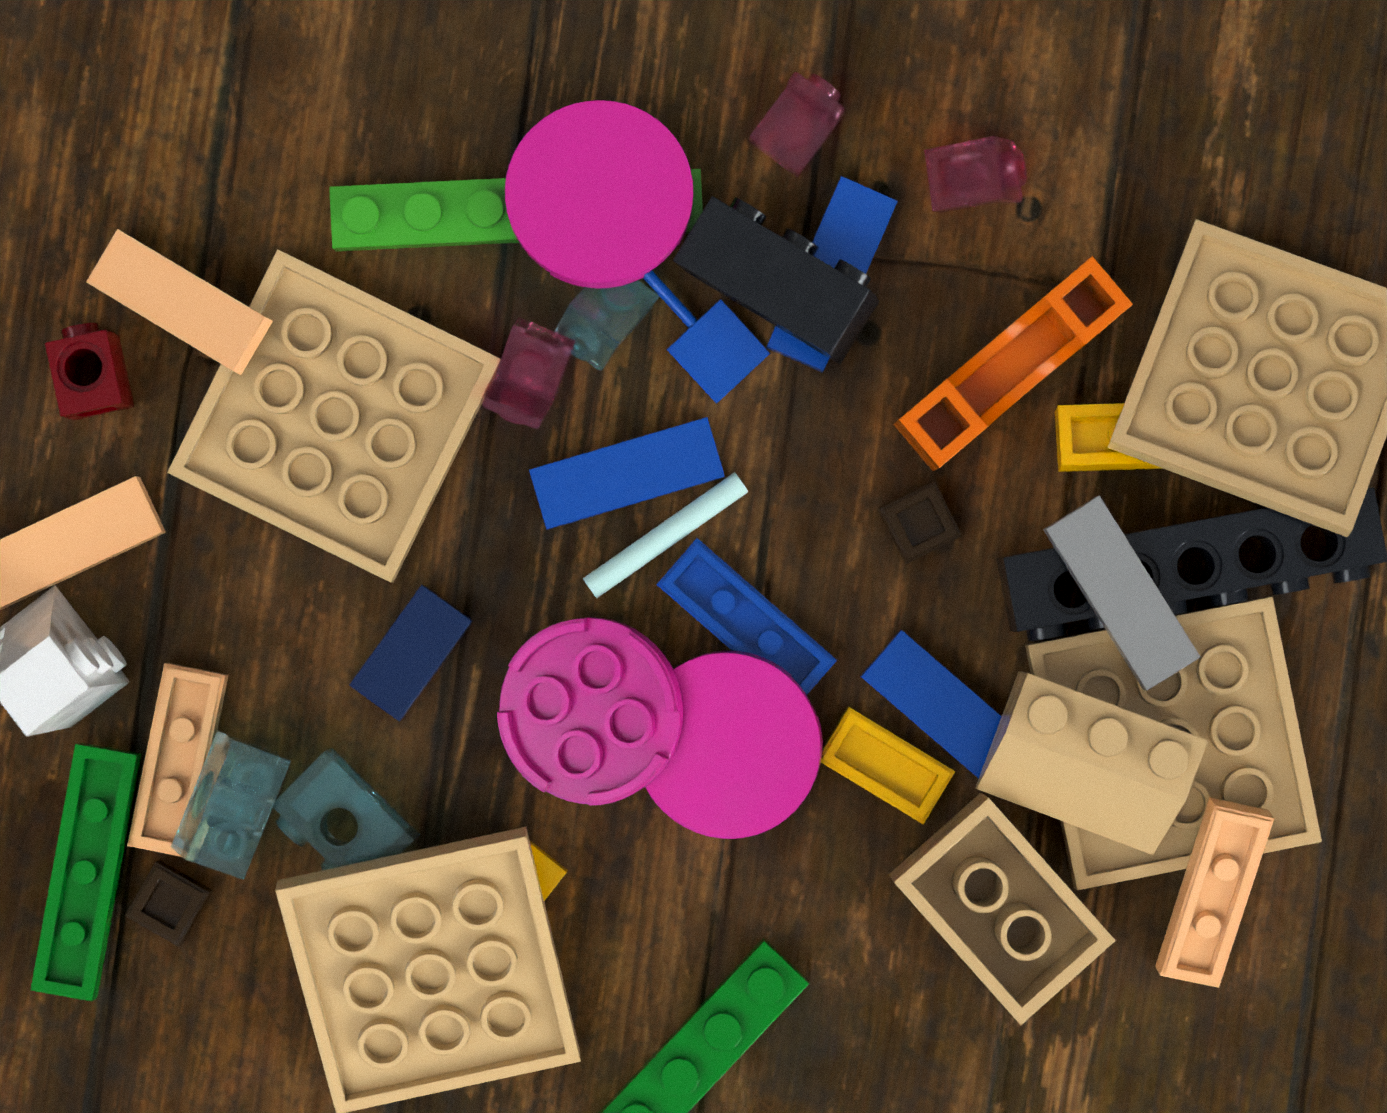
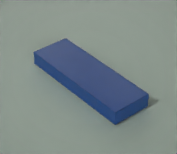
(849, 233)
(627, 473)
(743, 615)
(934, 700)

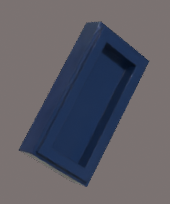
(411, 653)

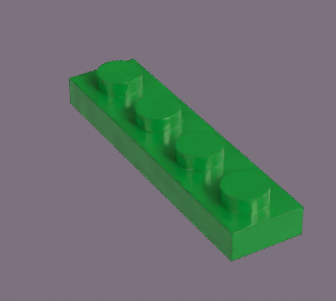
(85, 871)
(713, 1036)

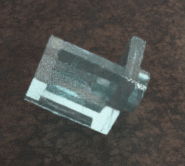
(603, 319)

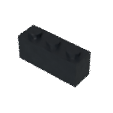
(778, 277)

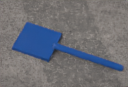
(715, 348)

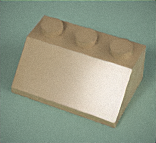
(1090, 763)

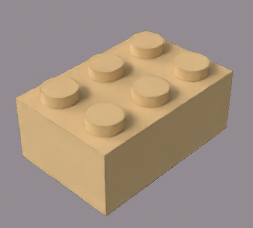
(1001, 908)

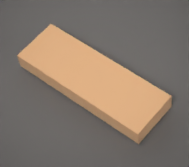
(179, 302)
(76, 540)
(176, 750)
(1214, 892)

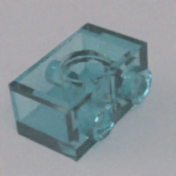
(335, 784)
(230, 805)

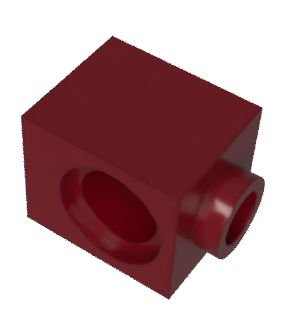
(106, 394)

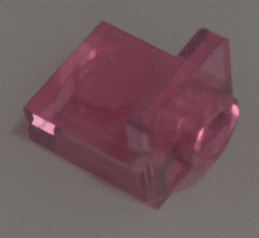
(799, 122)
(975, 173)
(528, 374)

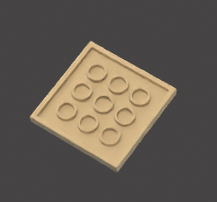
(1264, 380)
(337, 418)
(1231, 697)
(429, 970)

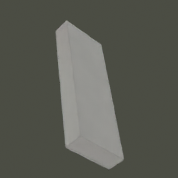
(1121, 593)

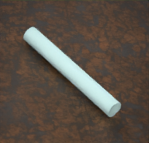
(665, 535)

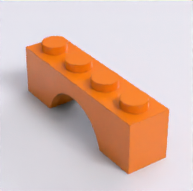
(1013, 364)

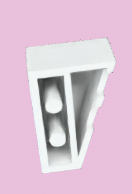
(55, 666)

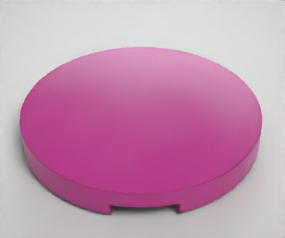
(599, 193)
(590, 711)
(742, 749)

